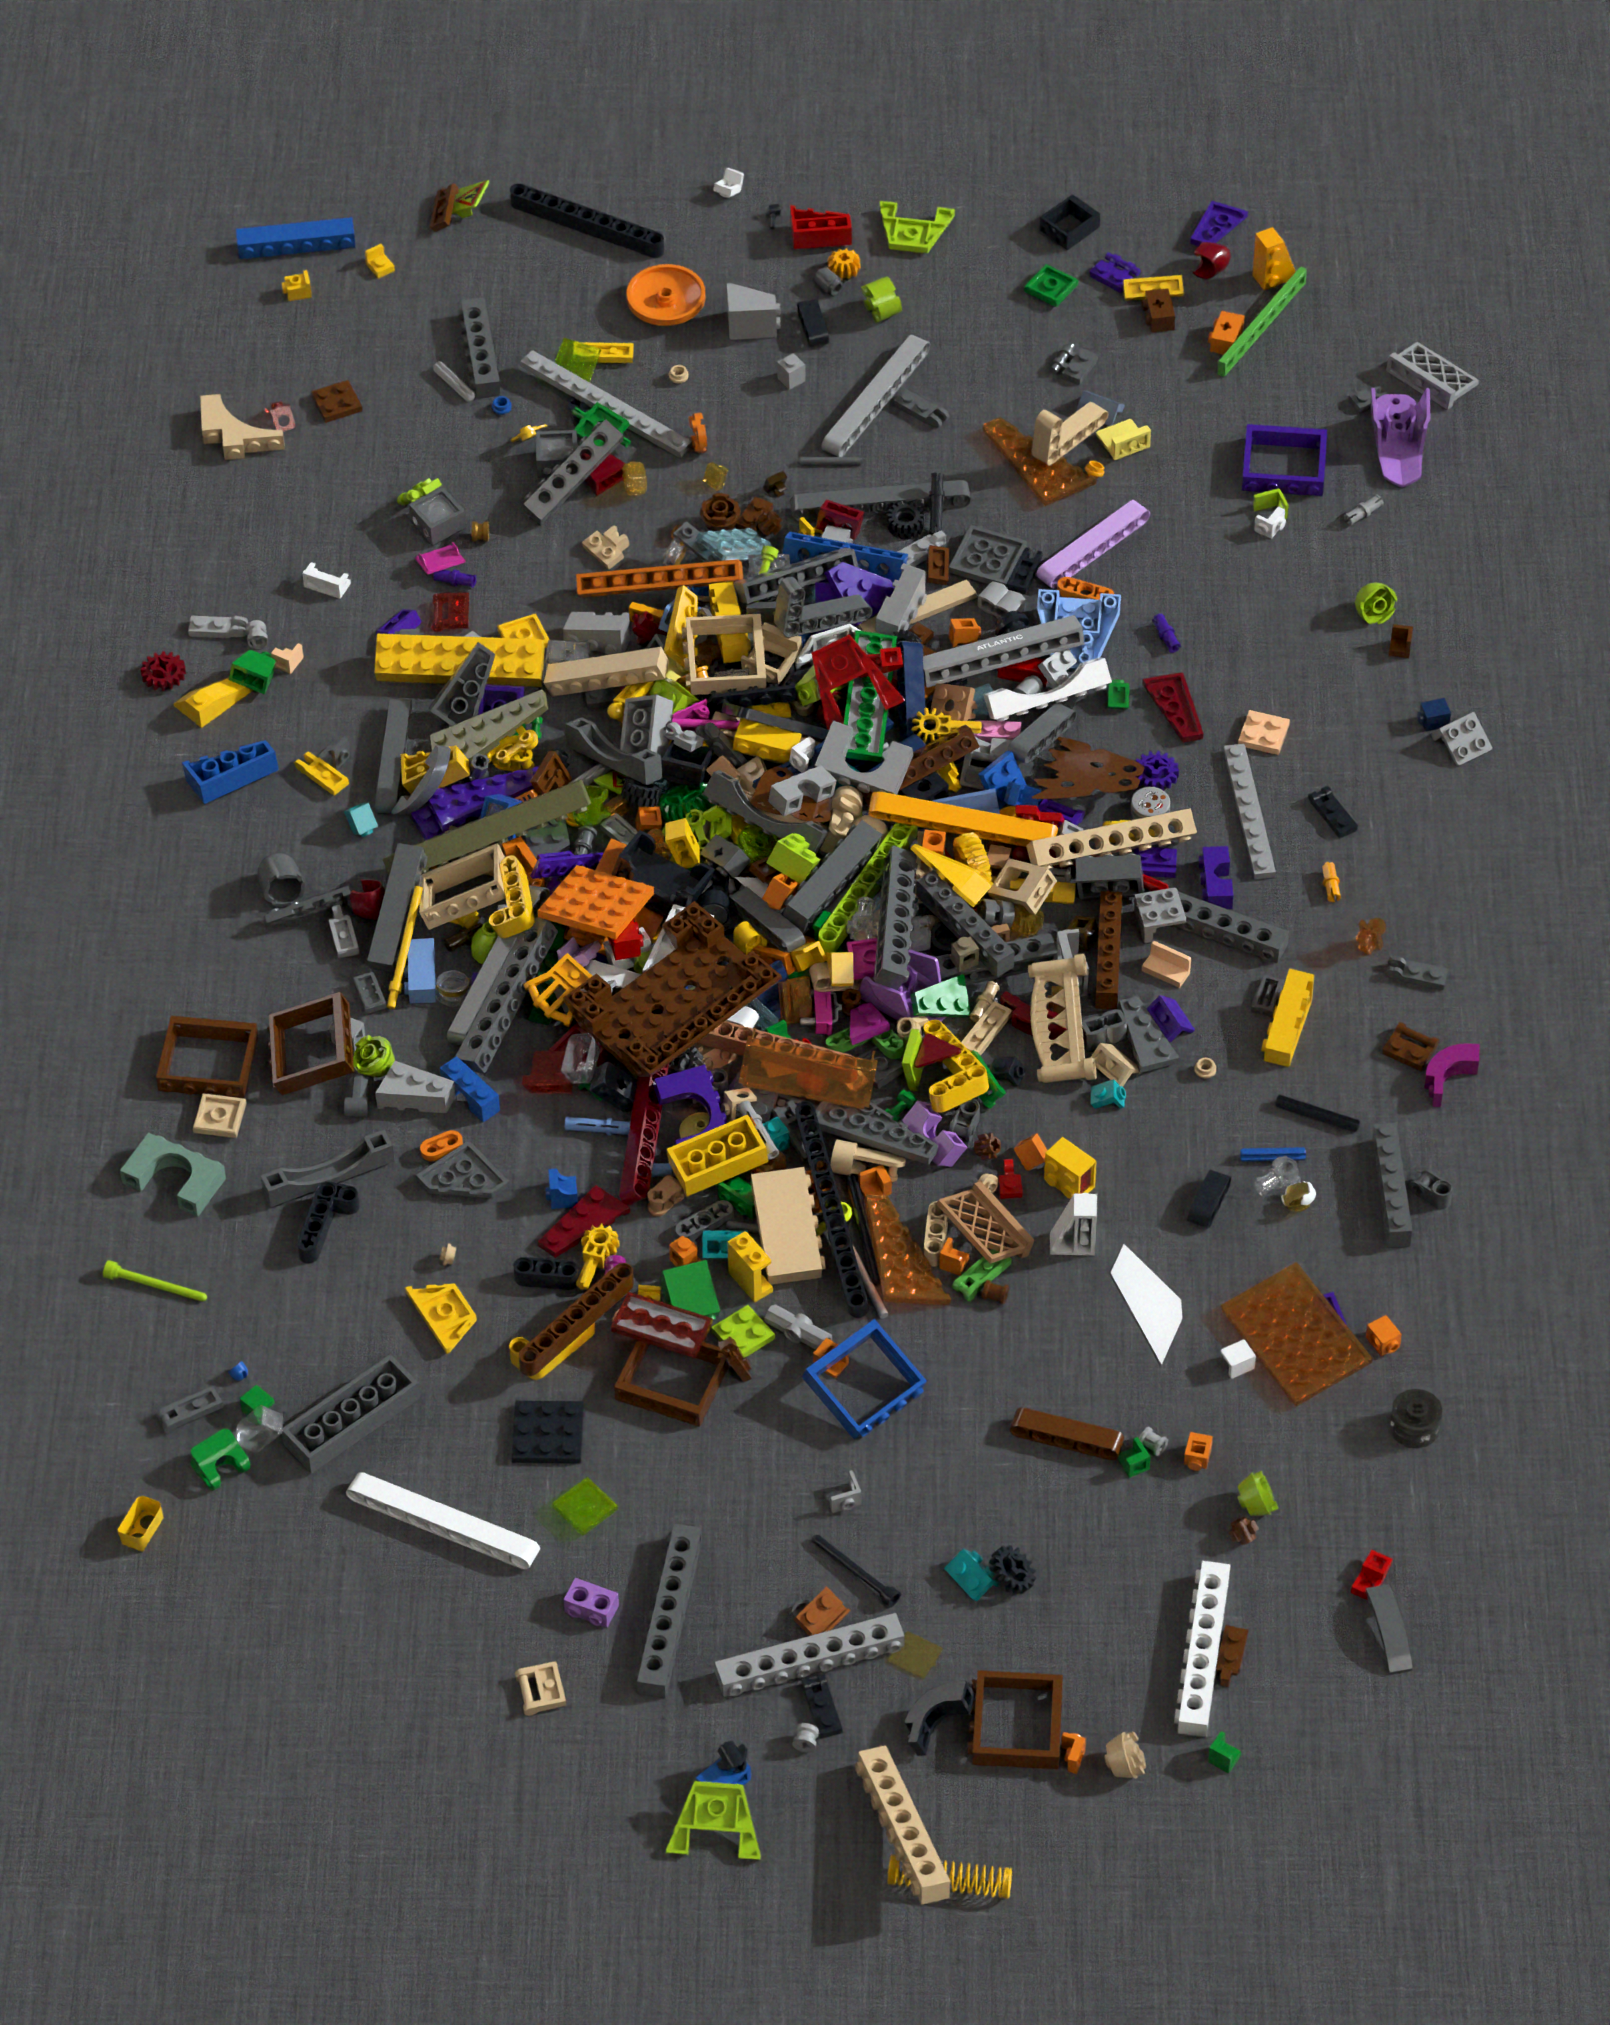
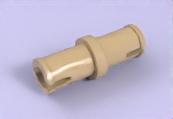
(984, 1000)

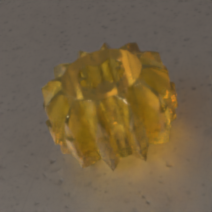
(634, 478)
(1026, 922)

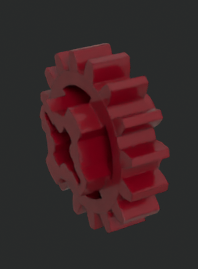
(163, 671)

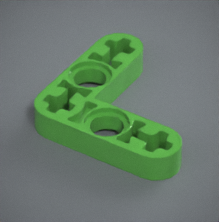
(842, 1043)

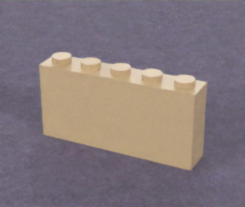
(787, 1225)

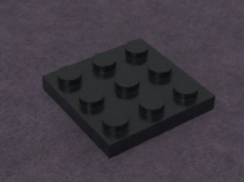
(547, 1432)

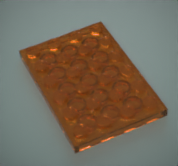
(1296, 1334)

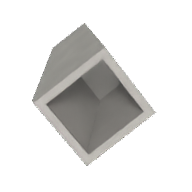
(751, 313)

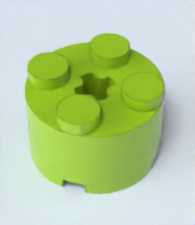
(881, 299)

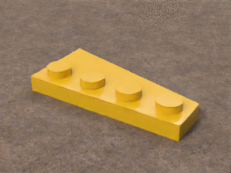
(684, 606)

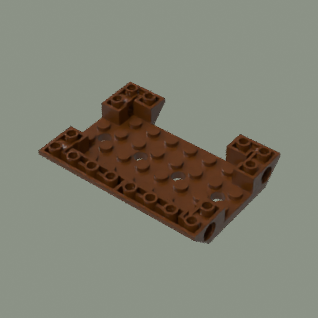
(686, 1013)

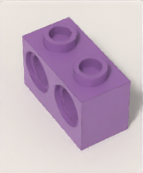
(593, 1598)

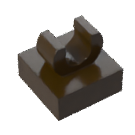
(776, 483)

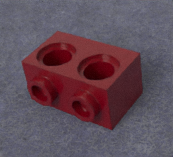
(840, 515)

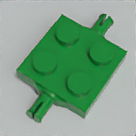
(597, 414)

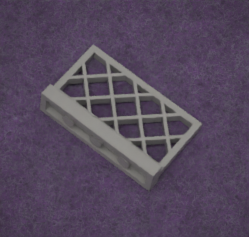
(1414, 376)

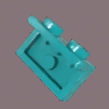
(971, 1573)

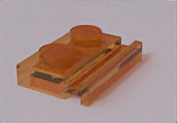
(795, 999)

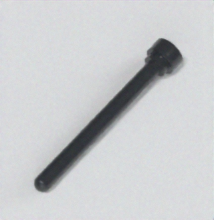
(889, 1595)

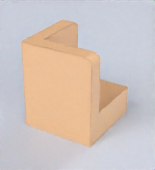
(288, 659)

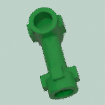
(905, 1099)

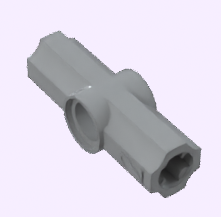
(796, 1327)

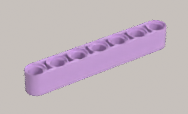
(1093, 543)

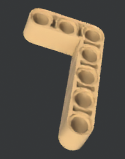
(1056, 438)

